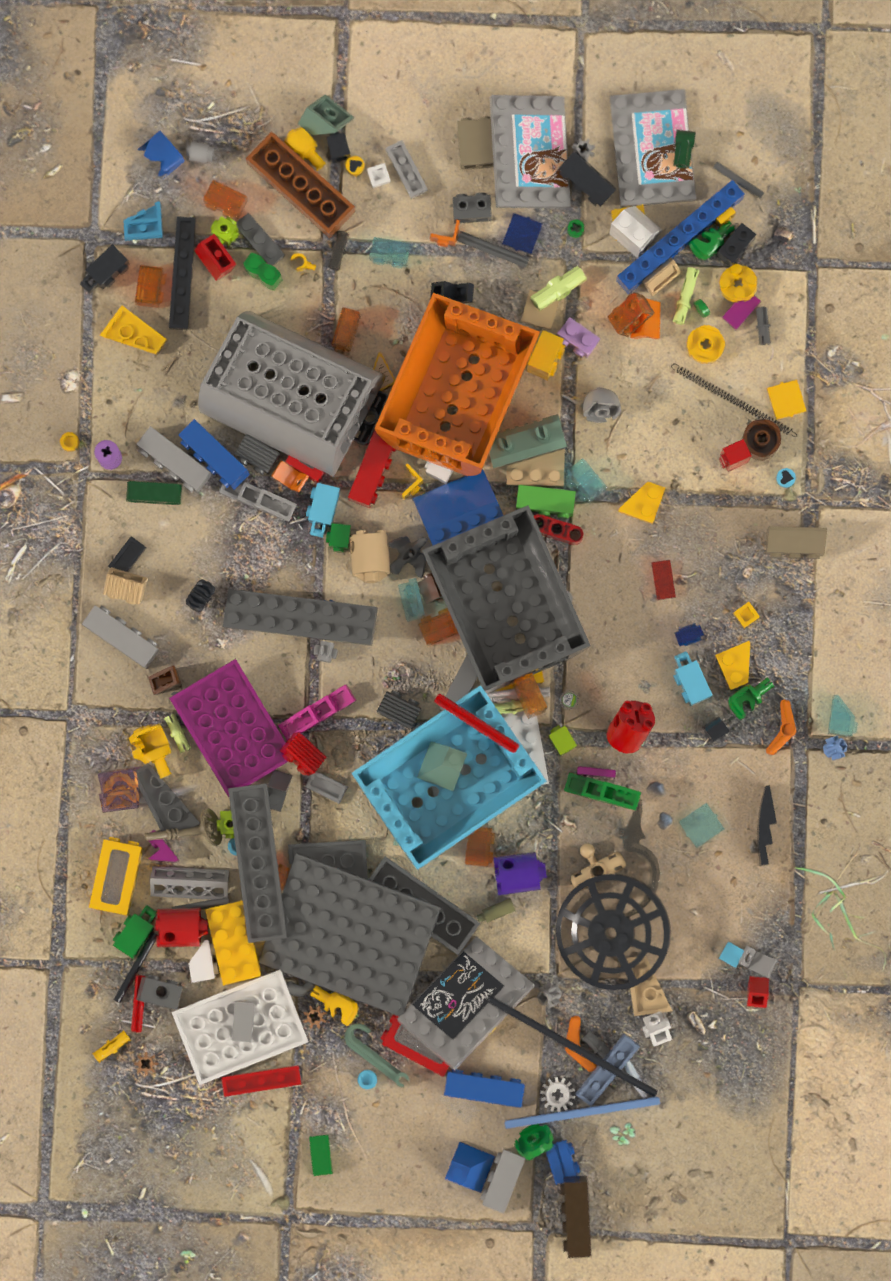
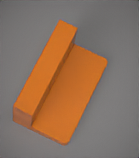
(651, 327)

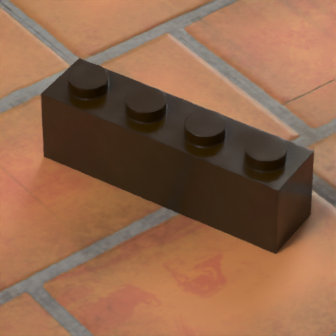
(577, 1216)

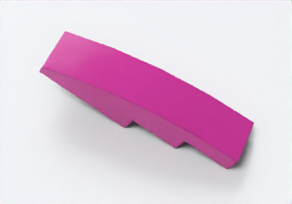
(317, 712)

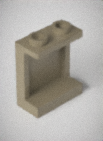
(475, 143)

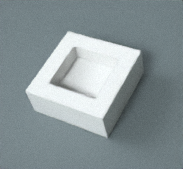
(378, 175)

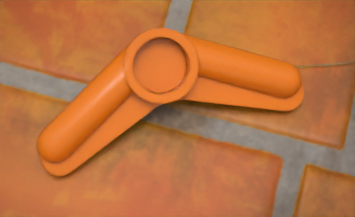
(787, 728)
(574, 1036)

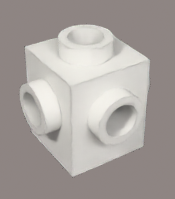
(657, 1028)

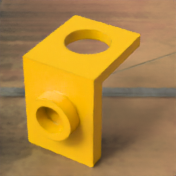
(414, 488)

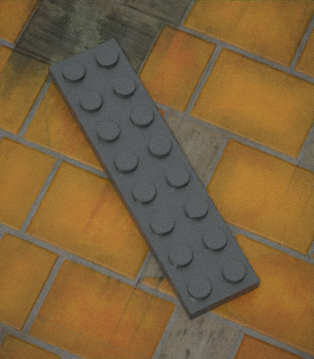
(300, 617)
(257, 863)

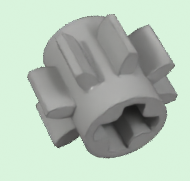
(584, 144)
(325, 651)
(549, 995)

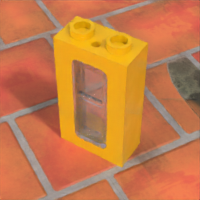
(116, 876)

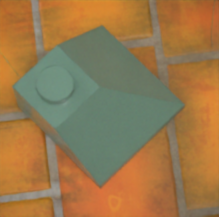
(324, 117)
(442, 765)

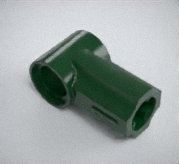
(684, 144)

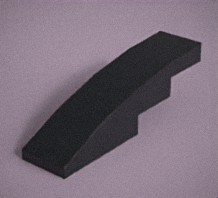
(765, 819)

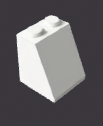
(634, 230)

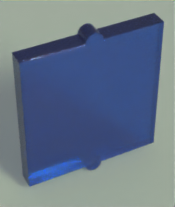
(522, 233)

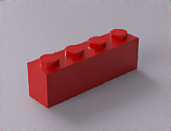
(371, 472)

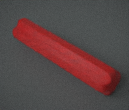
(138, 1008)

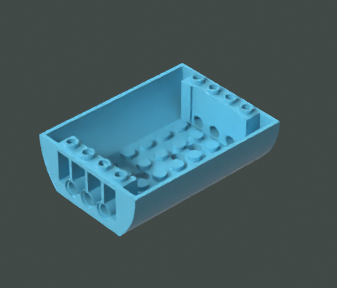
(484, 793)

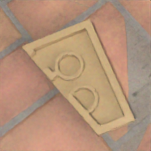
(647, 996)

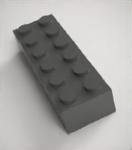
(452, 926)

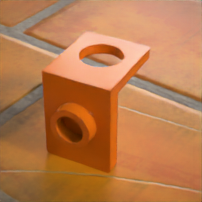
(444, 241)
(289, 476)

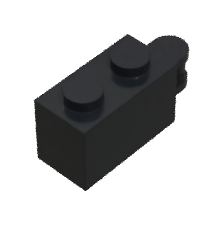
(105, 269)

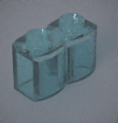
(585, 481)

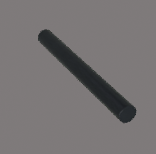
(135, 968)

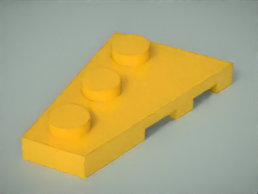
(133, 331)

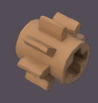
(309, 1019)
(146, 1069)

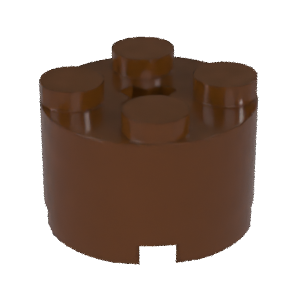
(766, 429)

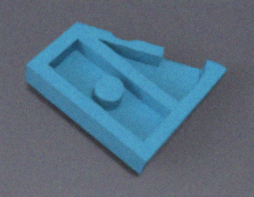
(145, 224)

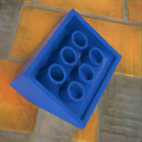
(457, 507)

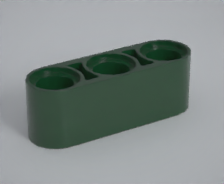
(153, 493)

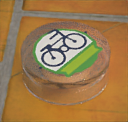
(569, 700)

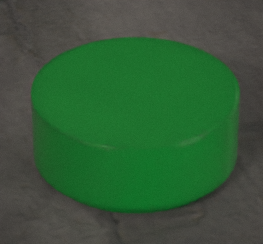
(702, 308)

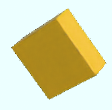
(724, 217)
(746, 615)

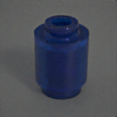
(689, 634)

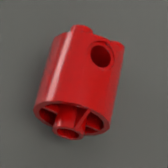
(630, 726)
(180, 927)

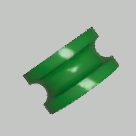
(573, 234)

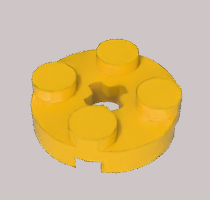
(736, 273)
(701, 334)

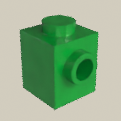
(339, 537)

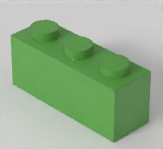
(546, 501)

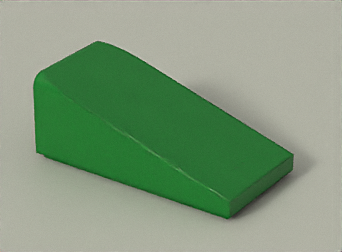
(320, 1155)

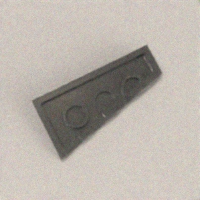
(163, 802)

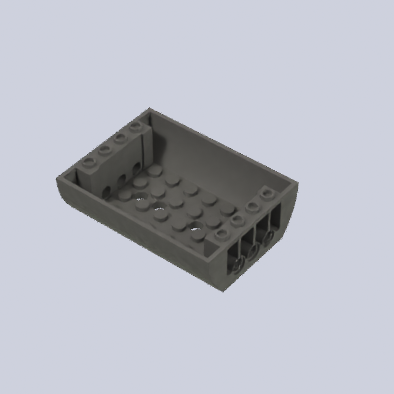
(529, 592)

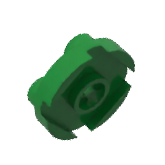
(527, 1147)

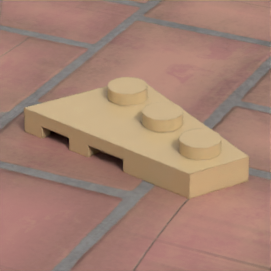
(538, 471)

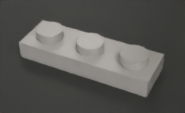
(406, 169)

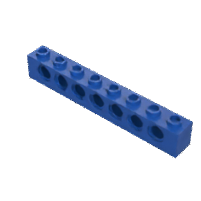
(680, 236)

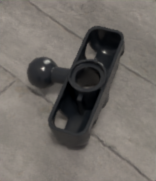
(367, 428)

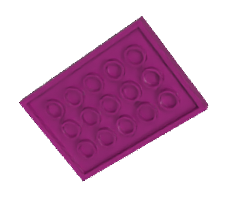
(230, 726)

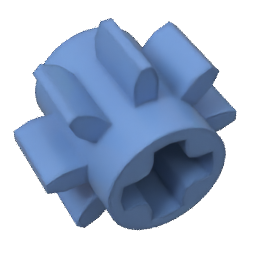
(835, 747)

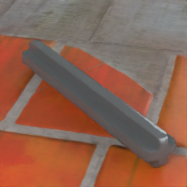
(493, 249)

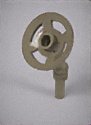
(204, 829)

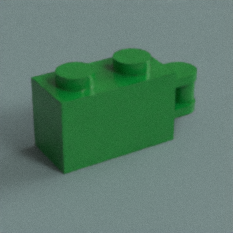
(135, 932)

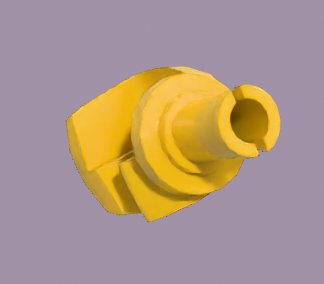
(303, 143)
(332, 1001)

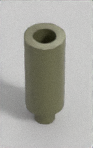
(496, 911)

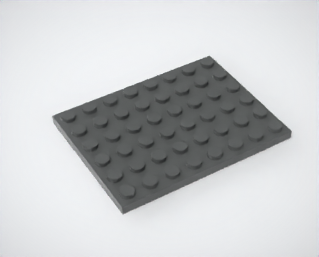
(351, 935)

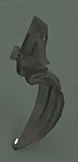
(630, 837)

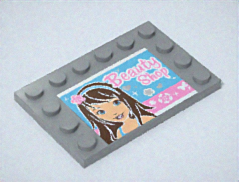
(646, 150)
(528, 151)

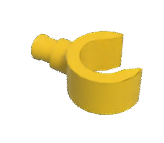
(307, 265)

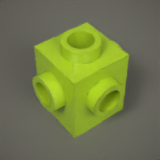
(227, 236)
(222, 824)

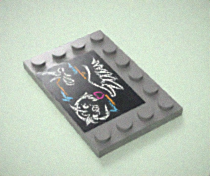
(454, 1008)

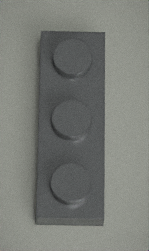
(259, 240)

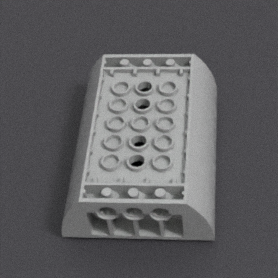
(274, 408)

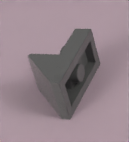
(278, 789)

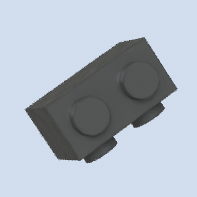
(472, 208)

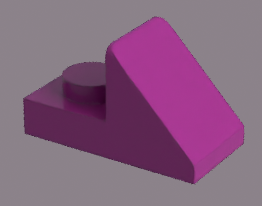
(165, 853)

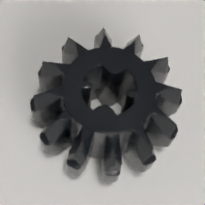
(200, 595)

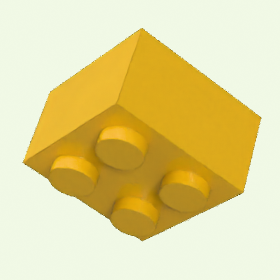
(545, 355)

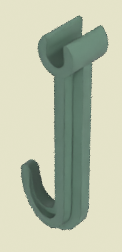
(371, 1056)

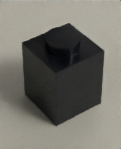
(338, 147)

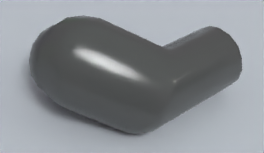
(299, 991)

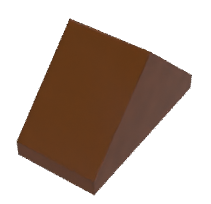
(165, 680)

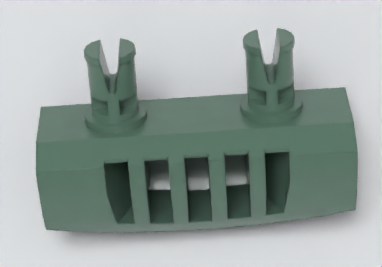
(527, 441)

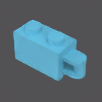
(322, 508)
(691, 680)

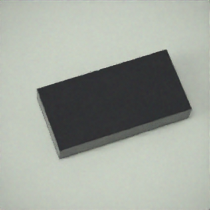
(128, 555)

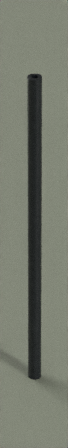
(572, 1046)

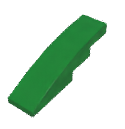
(602, 791)

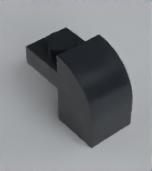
(459, 292)

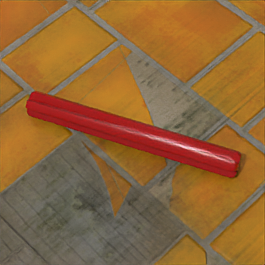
(476, 723)

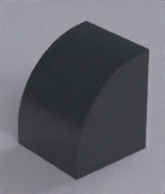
(715, 729)

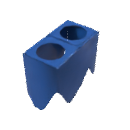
(161, 149)

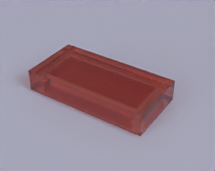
(663, 580)

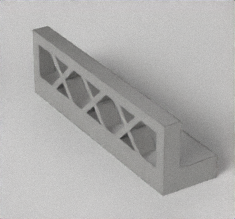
(189, 879)

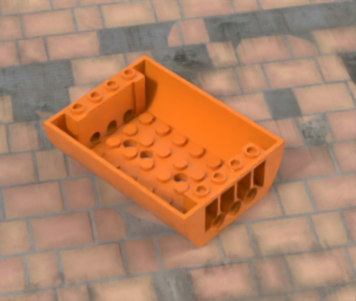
(433, 382)

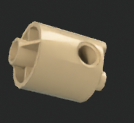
(370, 555)

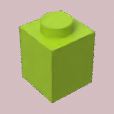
(562, 740)

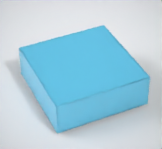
(731, 954)

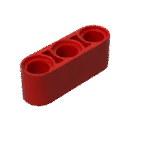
(566, 528)

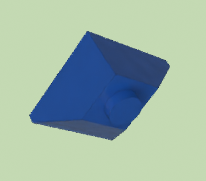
(470, 1167)

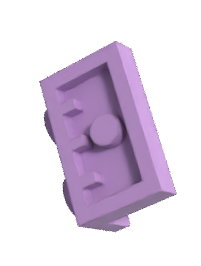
(578, 338)

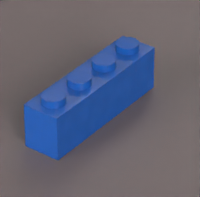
(213, 454)
(485, 1090)

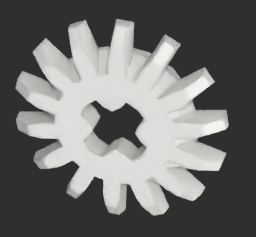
(562, 1100)

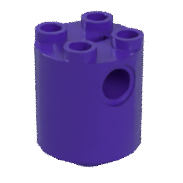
(518, 873)

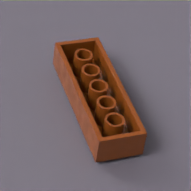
(300, 184)

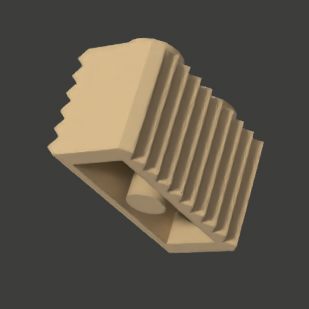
(125, 586)

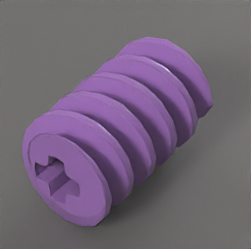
(105, 448)

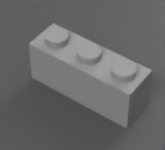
(502, 1180)

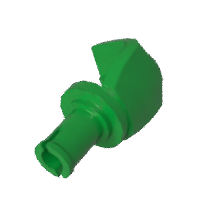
(715, 237)
(748, 695)

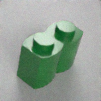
(266, 273)

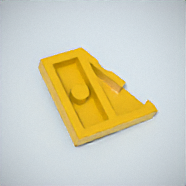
(644, 503)
(735, 665)

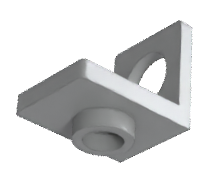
(757, 962)

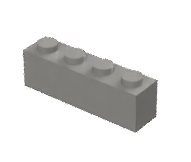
(174, 460)
(121, 637)

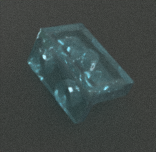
(390, 252)
(411, 600)

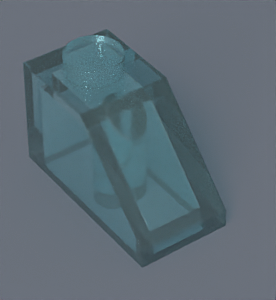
(841, 719)

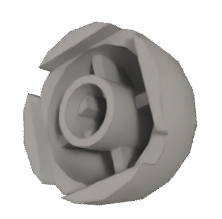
(601, 404)

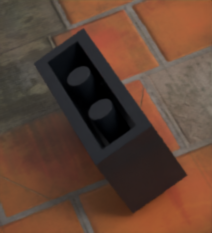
(586, 179)

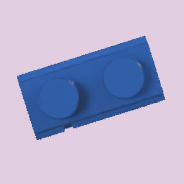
(561, 1161)

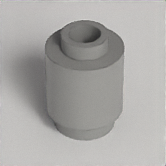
(200, 152)

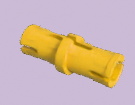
(111, 1046)

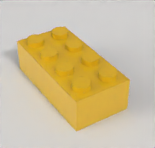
(234, 954)

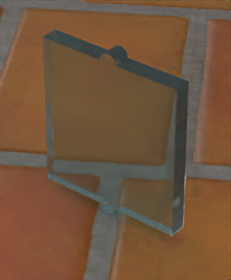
(701, 825)

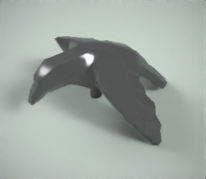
(409, 554)

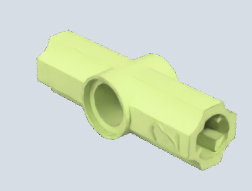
(558, 288)

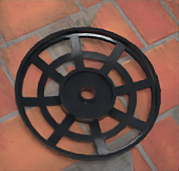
(624, 931)

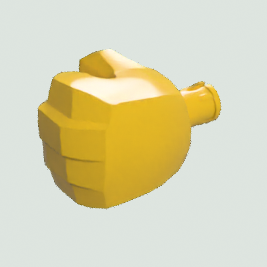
(151, 747)

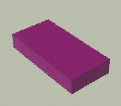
(740, 312)
(596, 772)

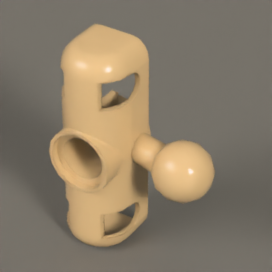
(587, 851)

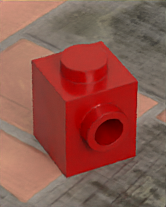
(757, 992)

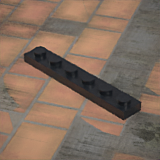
(182, 273)

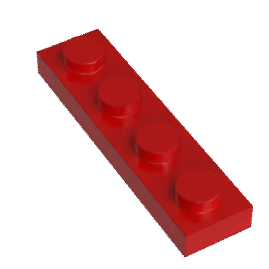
(261, 1081)

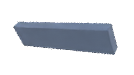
(601, 1078)

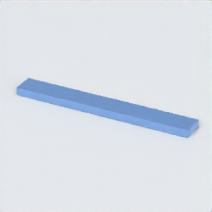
(582, 1112)

